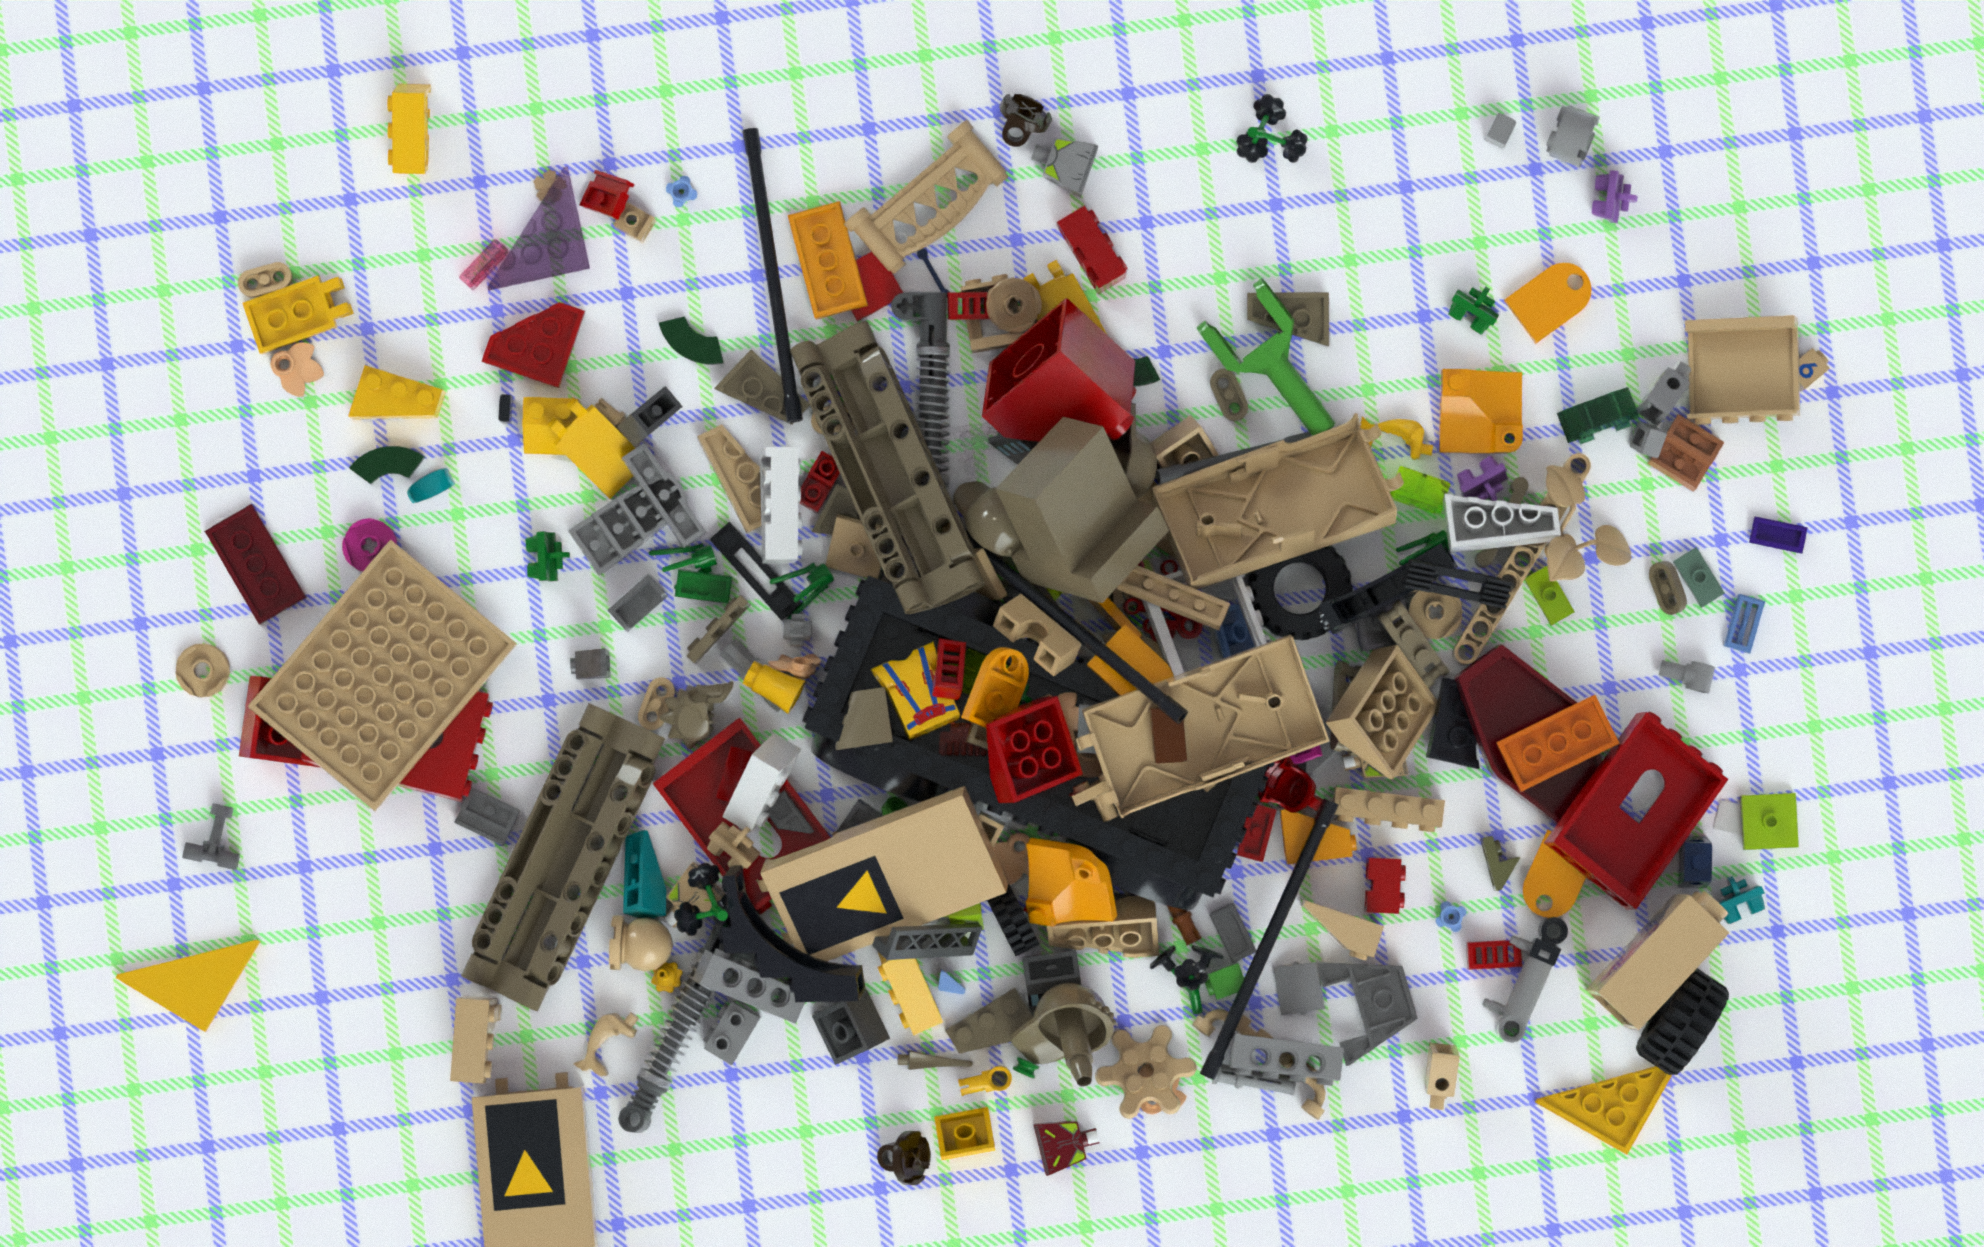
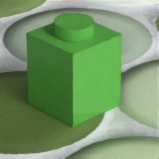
(1224, 981)

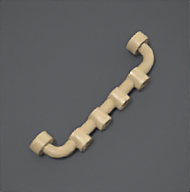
(1205, 1026)

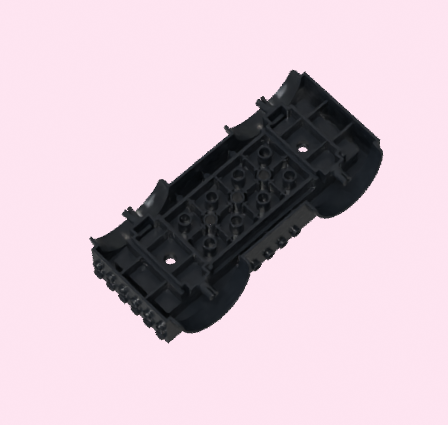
(1158, 852)

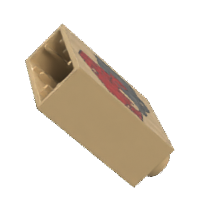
(1660, 958)

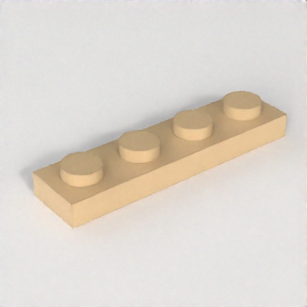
(1175, 597)

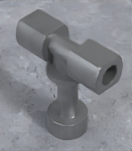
(212, 849)

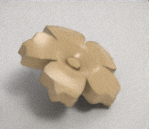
(544, 185)

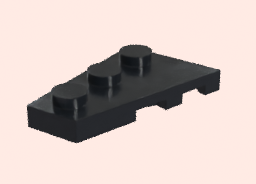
(1451, 731)

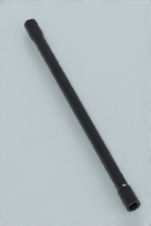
(791, 397)
(1163, 701)
(1321, 823)

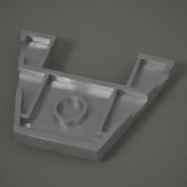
(1381, 999)

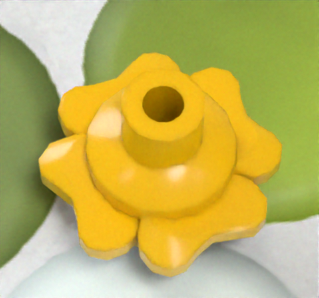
(667, 977)

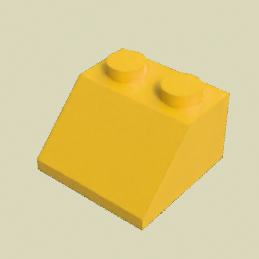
(537, 435)

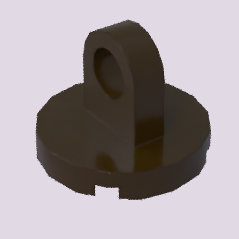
(1024, 114)
(909, 1157)

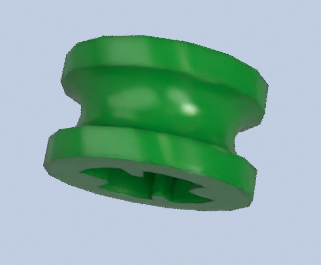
(1025, 1067)

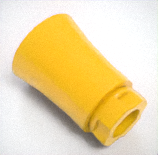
(774, 685)

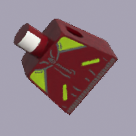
(1063, 1144)

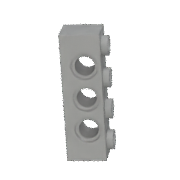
(710, 974)
(1328, 1056)

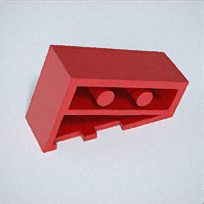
(1092, 249)

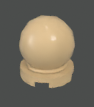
(641, 944)

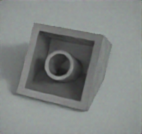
(850, 1028)

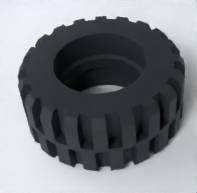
(1300, 626)
(1683, 1023)

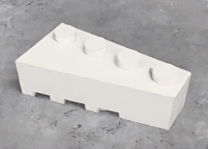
(780, 504)
(1496, 524)

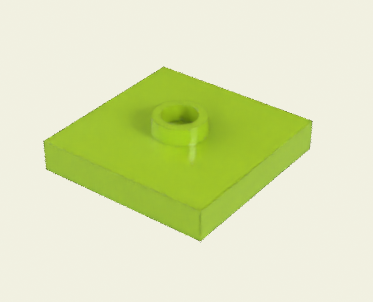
(1769, 821)

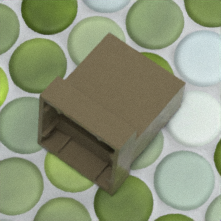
(1077, 513)

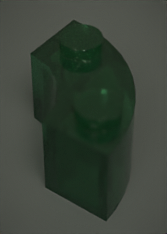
(1598, 415)

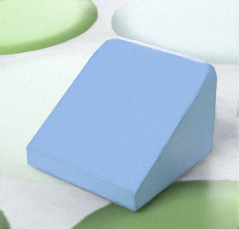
(949, 984)

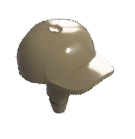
(1136, 457)
(986, 518)
(1068, 1025)

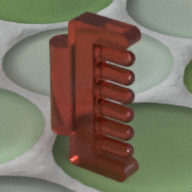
(958, 734)

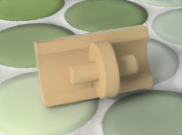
(735, 844)

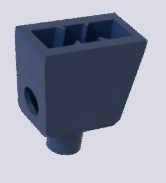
(1695, 863)

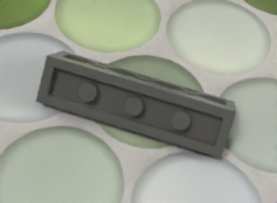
(928, 941)

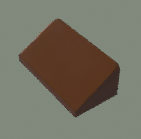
(1168, 738)

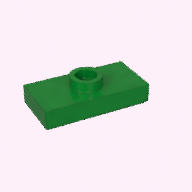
(703, 586)

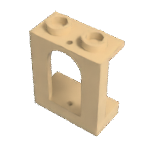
(977, 342)

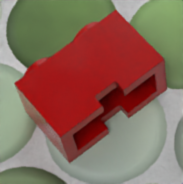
(1385, 885)

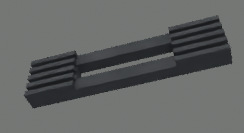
(728, 542)
(1492, 592)

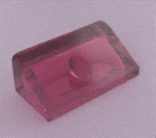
(484, 264)

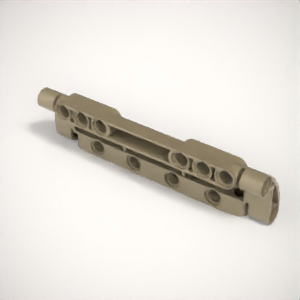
(887, 470)
(562, 856)

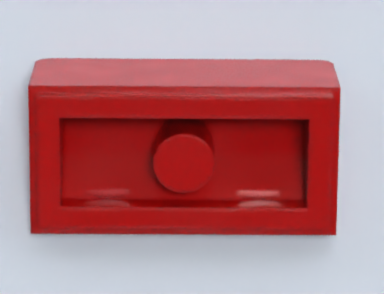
(733, 770)

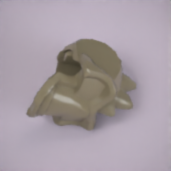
(691, 712)

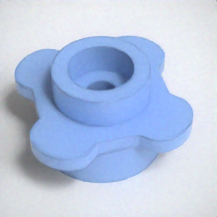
(680, 199)
(1443, 919)

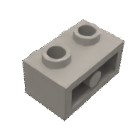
(731, 1032)

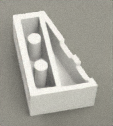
(761, 782)

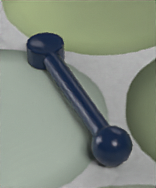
(922, 255)

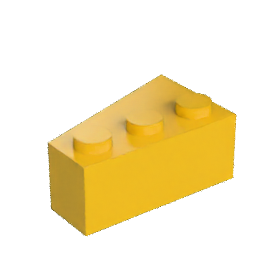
(409, 128)
(393, 396)
(911, 993)

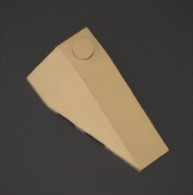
(1130, 933)

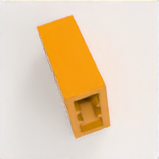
(1296, 829)

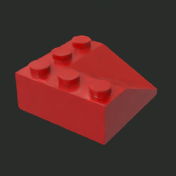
(1030, 750)

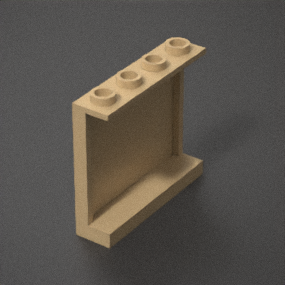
(1743, 369)

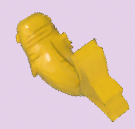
(1408, 429)

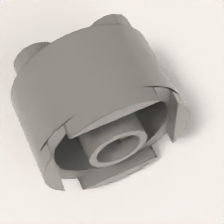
(1572, 136)

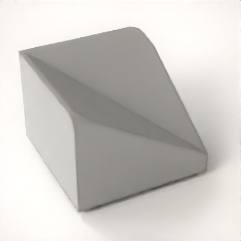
(1500, 130)
(1648, 439)

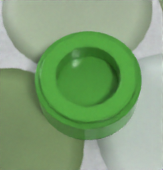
(893, 804)

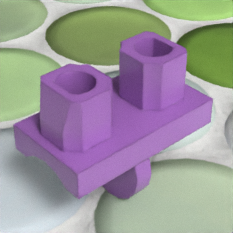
(1613, 185)
(1486, 484)

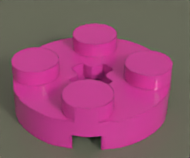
(356, 538)

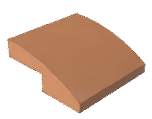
(1686, 453)

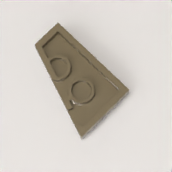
(1307, 308)

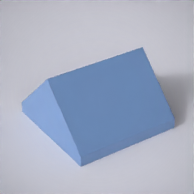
(1233, 633)

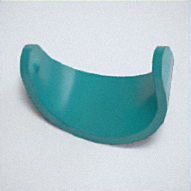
(430, 485)

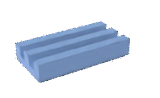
(1737, 645)

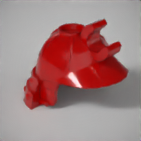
(1290, 787)

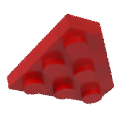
(537, 345)

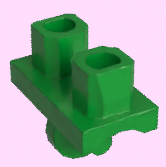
(1464, 303)
(549, 556)

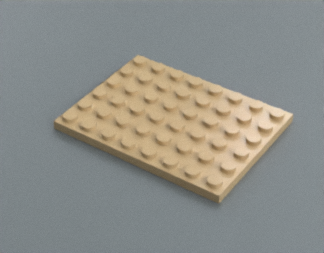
(382, 675)

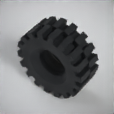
(1013, 922)

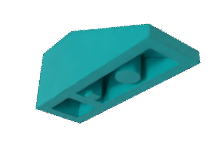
(642, 878)

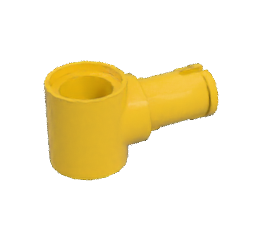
(984, 1081)

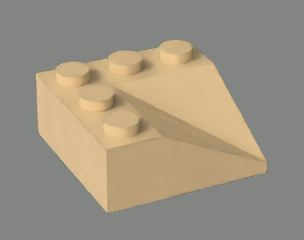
(473, 1038)

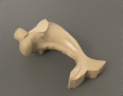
(606, 1027)

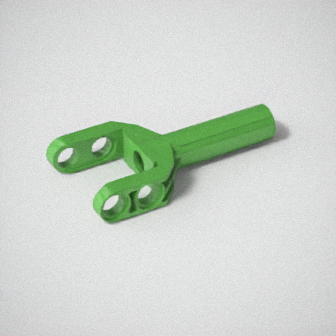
(1272, 360)

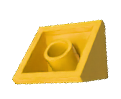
(964, 1133)

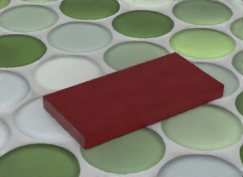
(255, 564)

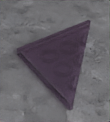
(550, 241)

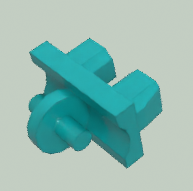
(1752, 897)

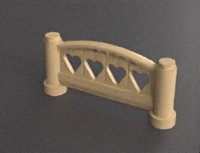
(965, 154)

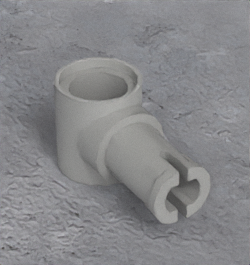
(1695, 676)

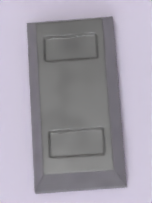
(1232, 932)

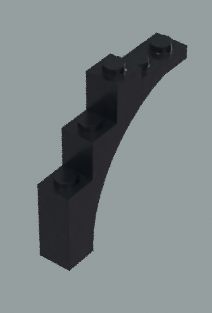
(1377, 595)
(809, 977)

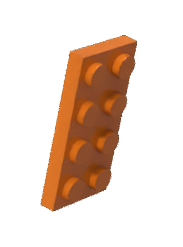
(1557, 743)

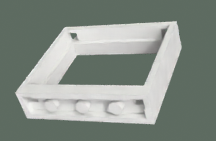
(1244, 597)

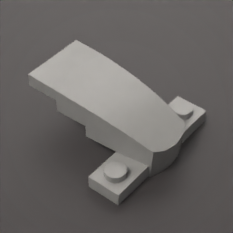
(637, 515)

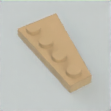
(736, 474)

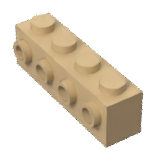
(1388, 807)

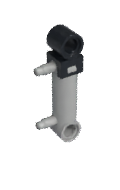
(1540, 959)

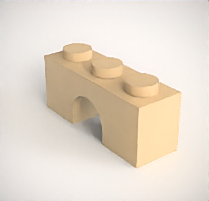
(1023, 619)

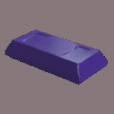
(1778, 535)

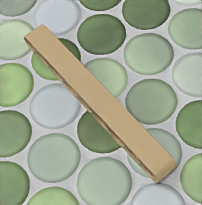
(1516, 572)

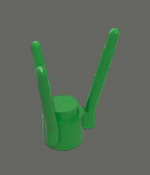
(1430, 541)
(701, 558)
(818, 581)

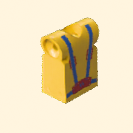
(910, 692)

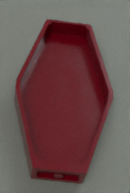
(1506, 697)

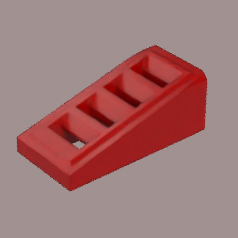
(952, 305)
(949, 686)
(1471, 955)

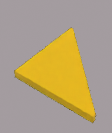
(193, 984)
(1612, 1107)

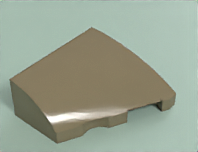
(866, 720)

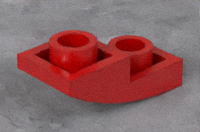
(819, 482)

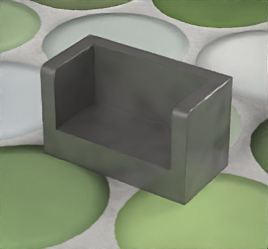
(637, 603)

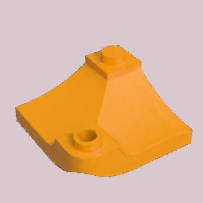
(1479, 411)
(1067, 884)

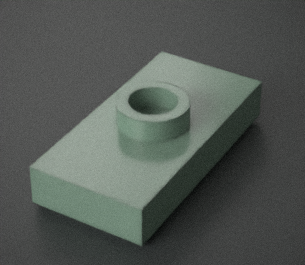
(1698, 577)

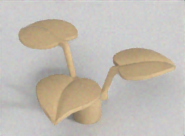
(1562, 553)

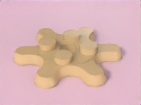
(1140, 1089)

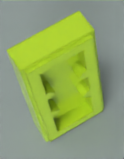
(1549, 596)

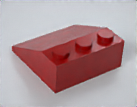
(262, 740)

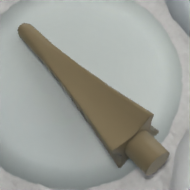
(918, 1060)

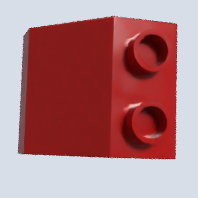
(1058, 372)

